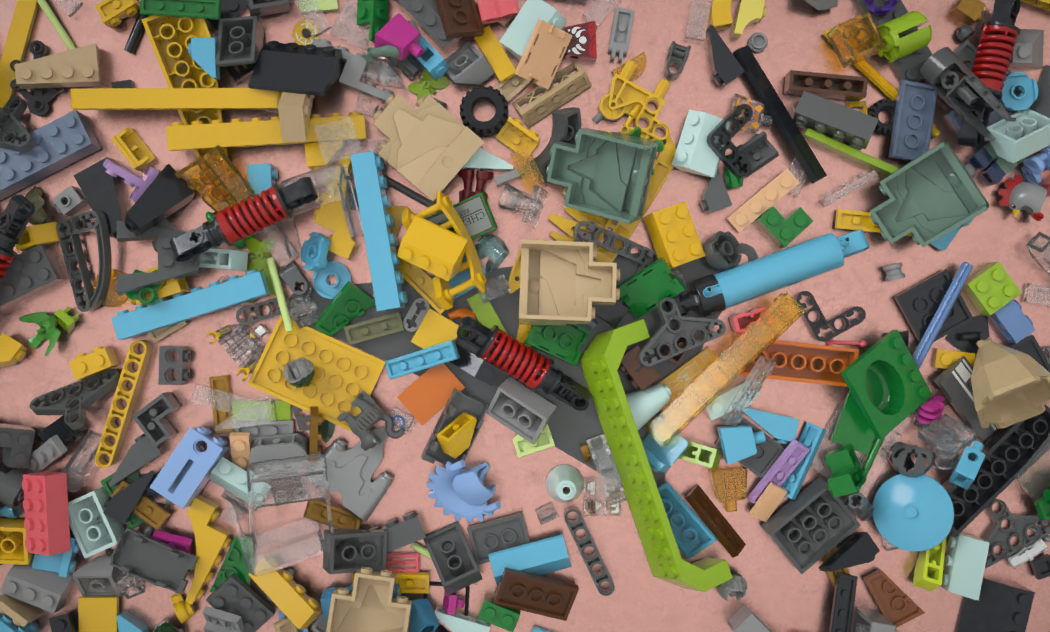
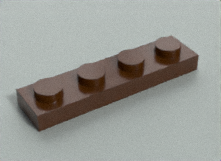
(715, 521)

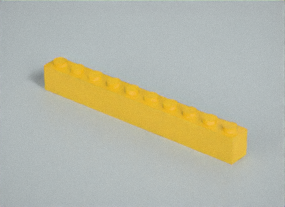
(245, 134)

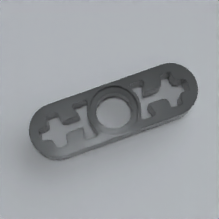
(251, 318)

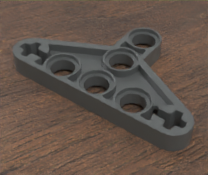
(14, 128)
(669, 337)
(85, 397)
(998, 536)

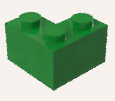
(782, 229)
(846, 471)

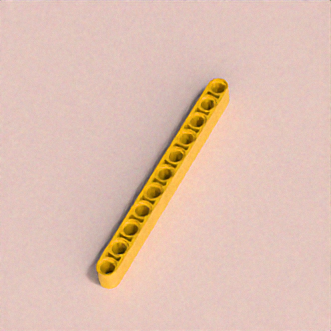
(173, 99)

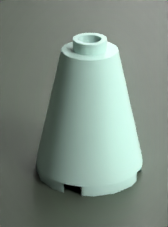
(647, 403)
(562, 477)

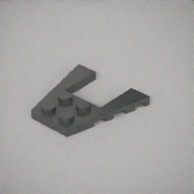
(167, 265)

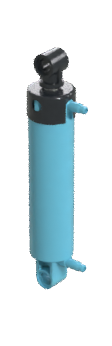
(769, 273)

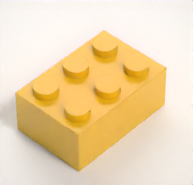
(674, 235)

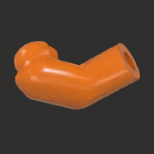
(461, 313)

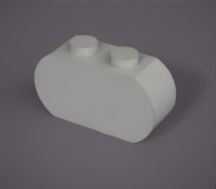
(278, 447)

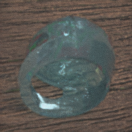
(493, 248)

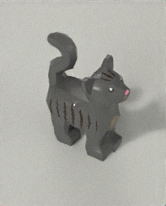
(368, 417)

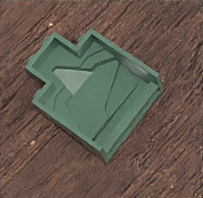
(604, 173)
(928, 197)

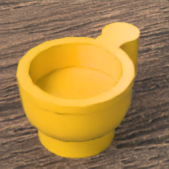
(182, 609)

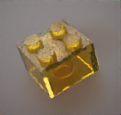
(856, 39)

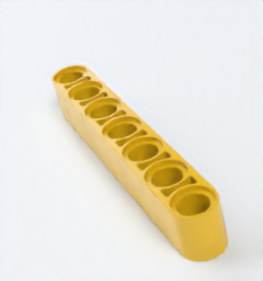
(117, 410)

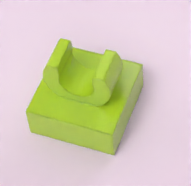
(66, 321)

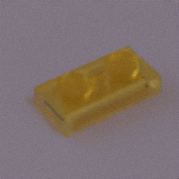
(527, 168)

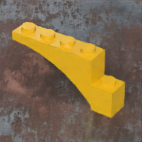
(333, 218)
(209, 541)

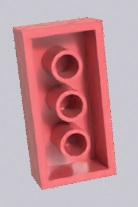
(46, 513)

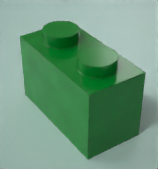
(498, 615)

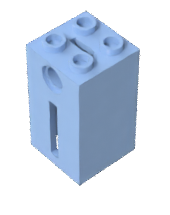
(190, 466)

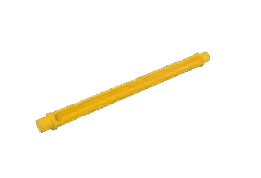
(878, 80)

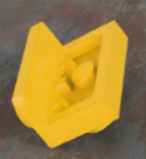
(116, 10)
(516, 136)

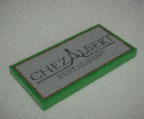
(474, 214)

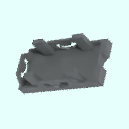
(456, 405)
(153, 560)

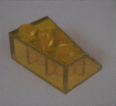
(216, 179)

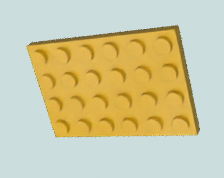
(338, 378)

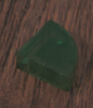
(327, 430)

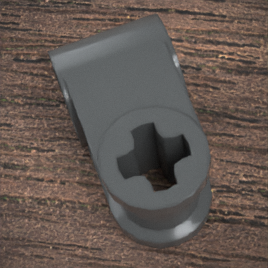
(677, 57)
(294, 278)

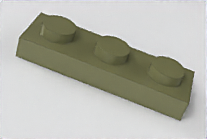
(374, 328)

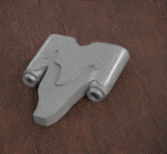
(352, 473)

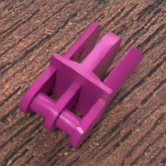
(931, 409)

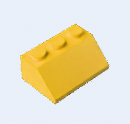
(433, 248)
(13, 542)

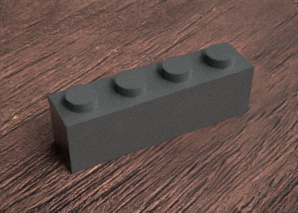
(404, 531)

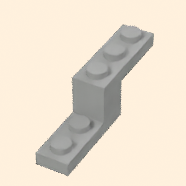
(352, 73)

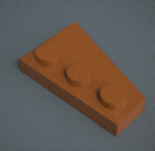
(891, 599)

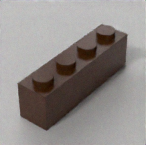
(826, 85)

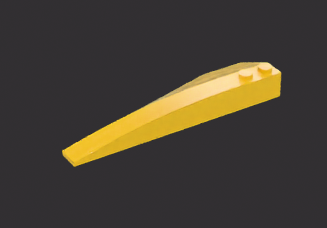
(170, 44)

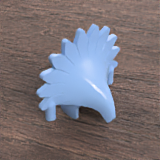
(462, 491)

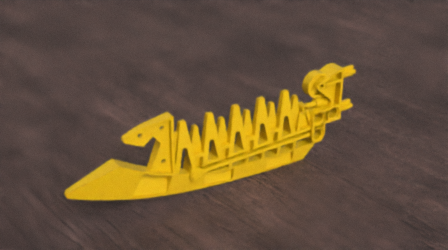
(632, 100)

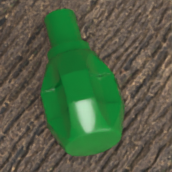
(732, 181)

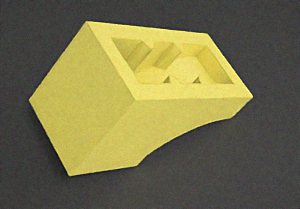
(747, 12)

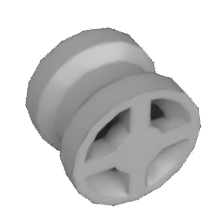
(893, 272)

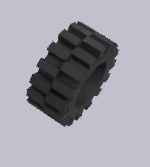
(883, 104)

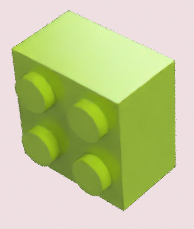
(990, 288)

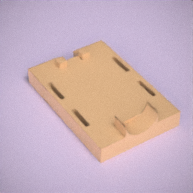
(543, 54)

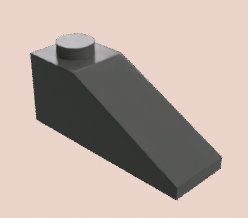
(137, 457)

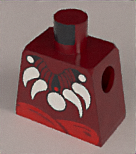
(582, 43)

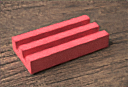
(404, 562)

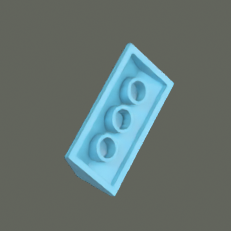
(686, 526)
(533, 558)

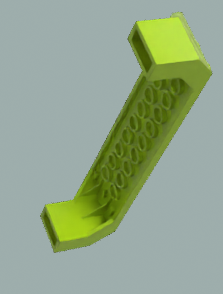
(600, 370)

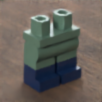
(994, 169)

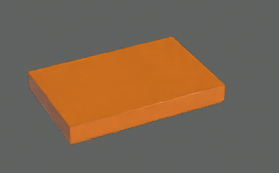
(430, 392)

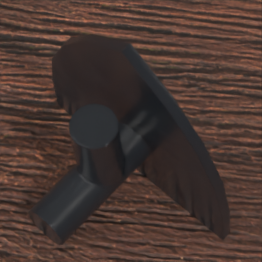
(969, 334)

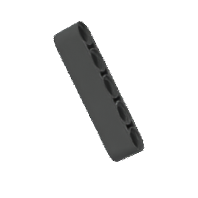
(592, 559)

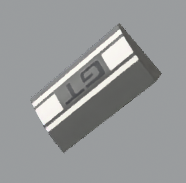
(957, 388)

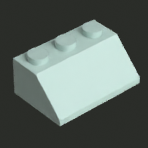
(522, 27)
(1021, 137)
(693, 152)
(90, 526)
(965, 565)

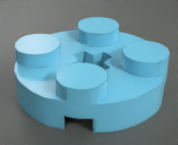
(1028, 88)
(315, 251)
(321, 281)

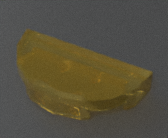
(640, 60)

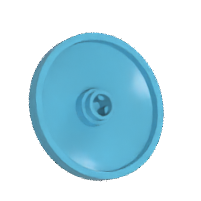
(913, 512)

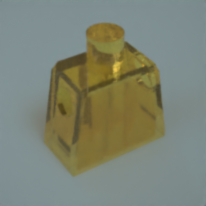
(729, 485)

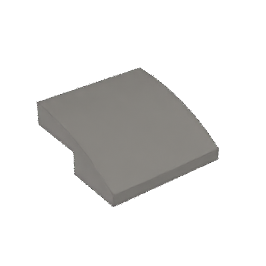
(222, 621)

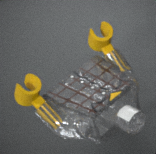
(242, 345)

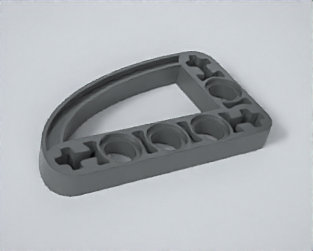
(608, 244)
(93, 299)

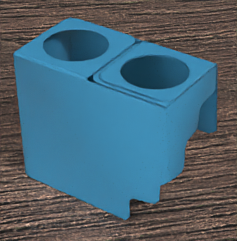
(423, 617)

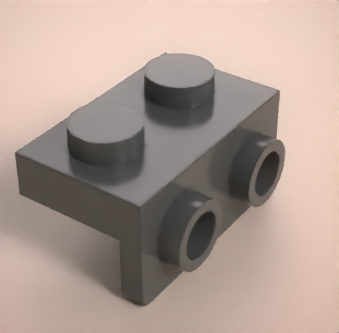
(758, 152)

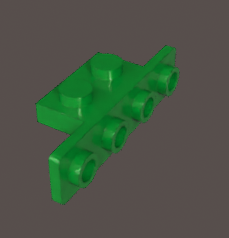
(373, 14)

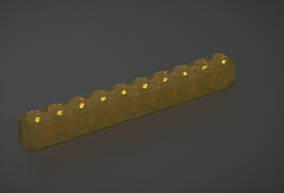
(725, 369)

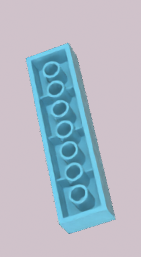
(377, 231)

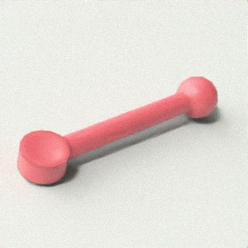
(831, 342)

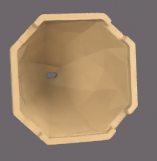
(1007, 385)

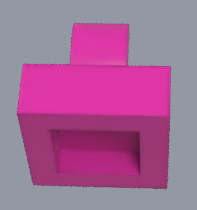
(452, 602)

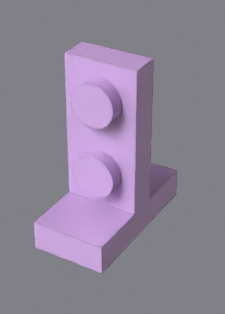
(131, 178)

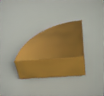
(586, 453)

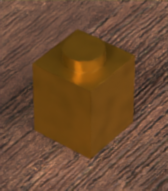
(968, 11)

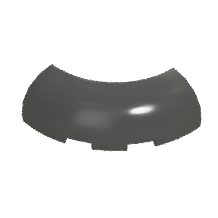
(565, 126)

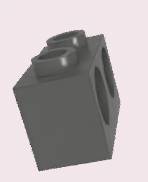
(168, 364)

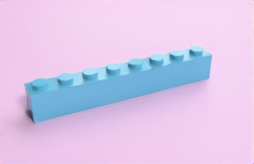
(189, 306)

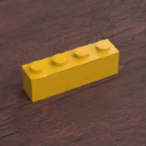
(289, 597)

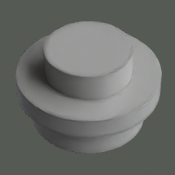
(758, 42)

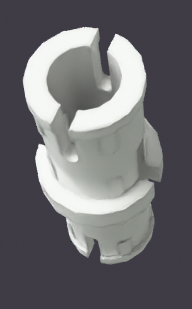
(1027, 554)

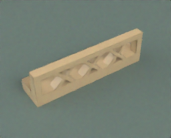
(554, 96)

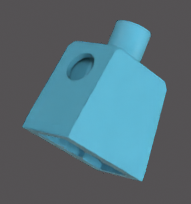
(739, 442)
(968, 465)

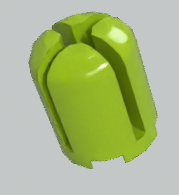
(900, 47)

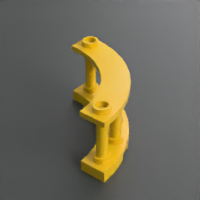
(443, 292)

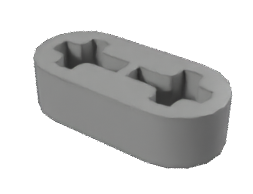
(412, 312)

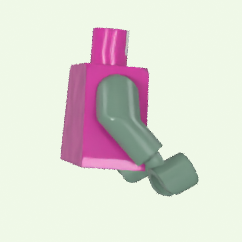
(396, 40)

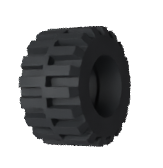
(484, 94)

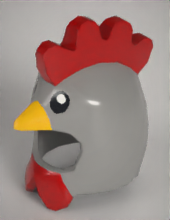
(1023, 196)

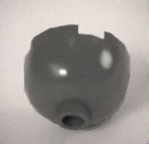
(722, 250)

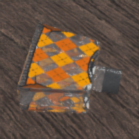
(757, 118)

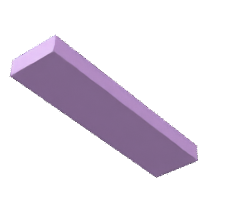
(781, 468)

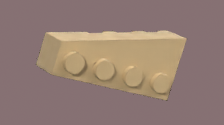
(64, 69)
(294, 116)

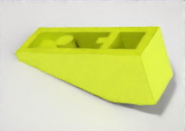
(929, 567)

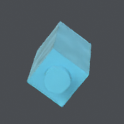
(431, 60)

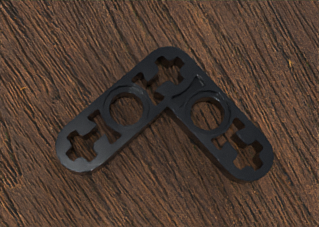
(725, 138)
(822, 323)

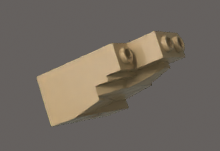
(424, 142)
(563, 282)
(369, 605)

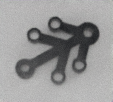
(37, 92)

